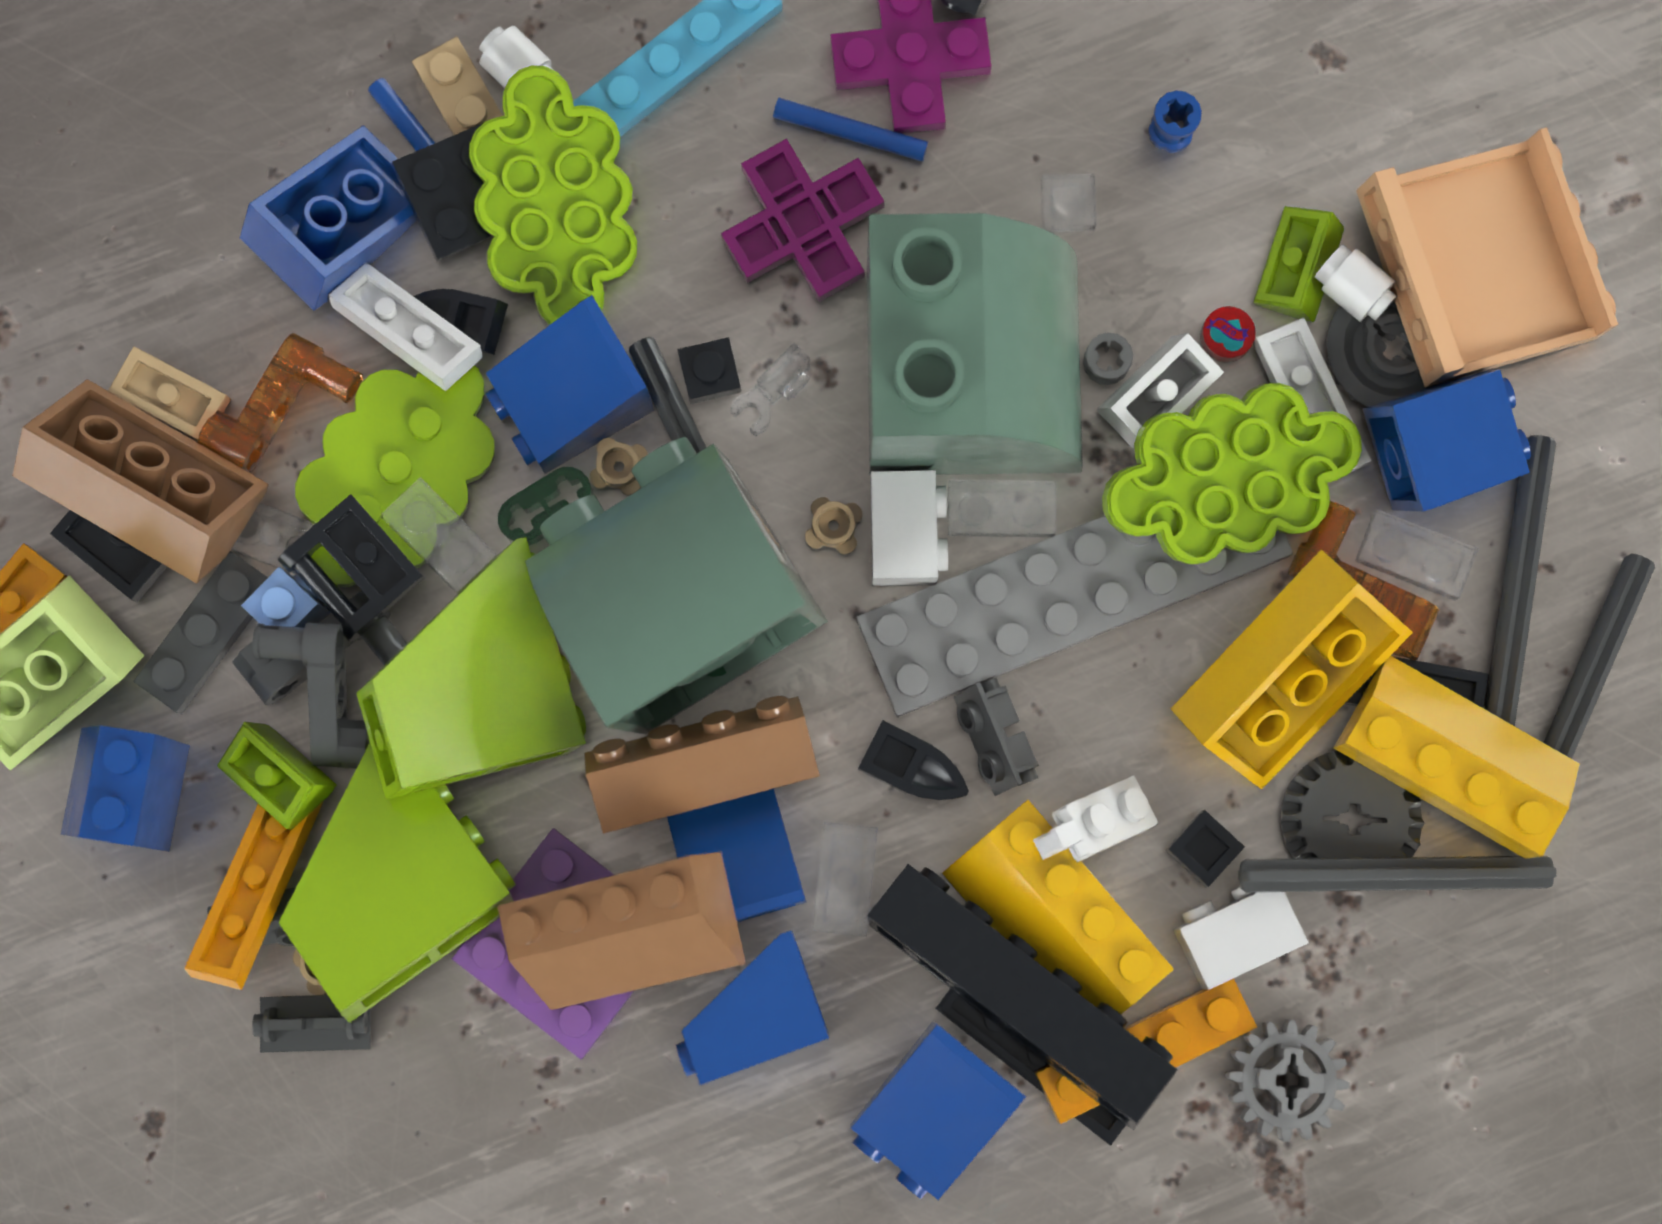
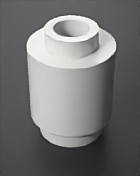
(508, 52)
(1356, 283)

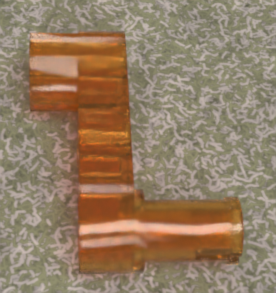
(293, 366)
(1408, 608)

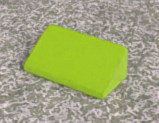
(1297, 253)
(275, 773)

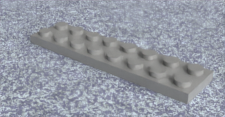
(1034, 607)

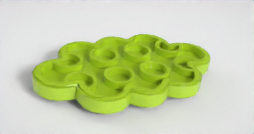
(552, 194)
(392, 439)
(1232, 473)

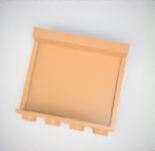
(1487, 259)

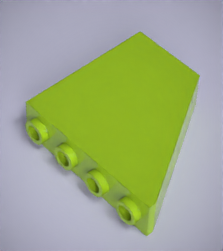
(474, 687)
(390, 891)

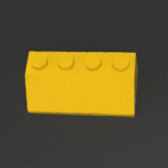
(1290, 670)
(1460, 758)
(1058, 911)

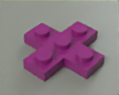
(911, 59)
(802, 220)

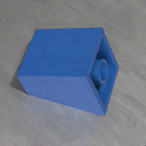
(568, 388)
(1448, 441)
(125, 787)
(752, 847)
(756, 1017)
(935, 1113)

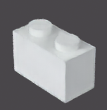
(1161, 385)
(905, 528)
(1238, 935)

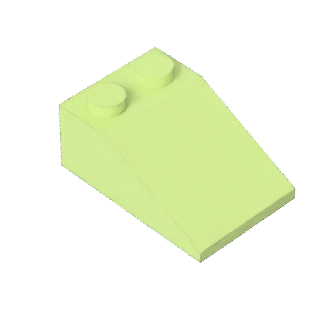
(55, 667)

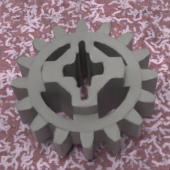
(1288, 1106)

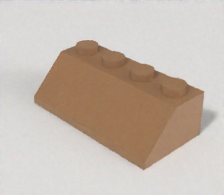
(138, 479)
(700, 763)
(624, 931)

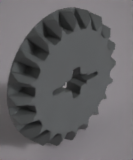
(1359, 362)
(1327, 789)

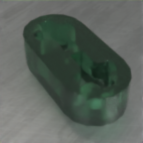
(539, 495)

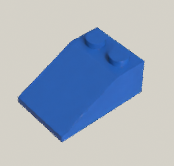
(330, 217)

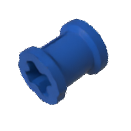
(1181, 107)

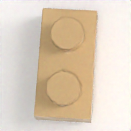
(456, 86)
(167, 393)

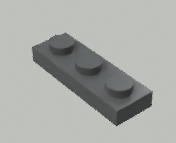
(201, 635)

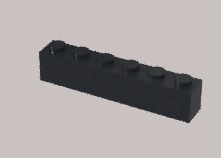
(1023, 996)

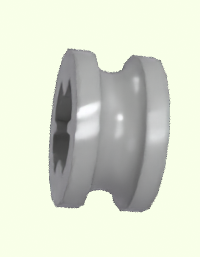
(1092, 356)

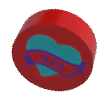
(1227, 334)

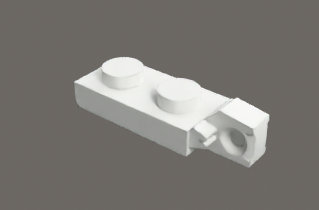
(1098, 821)

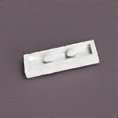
(405, 326)
(1295, 360)

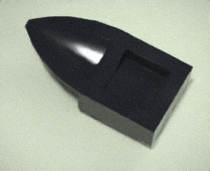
(471, 313)
(912, 765)

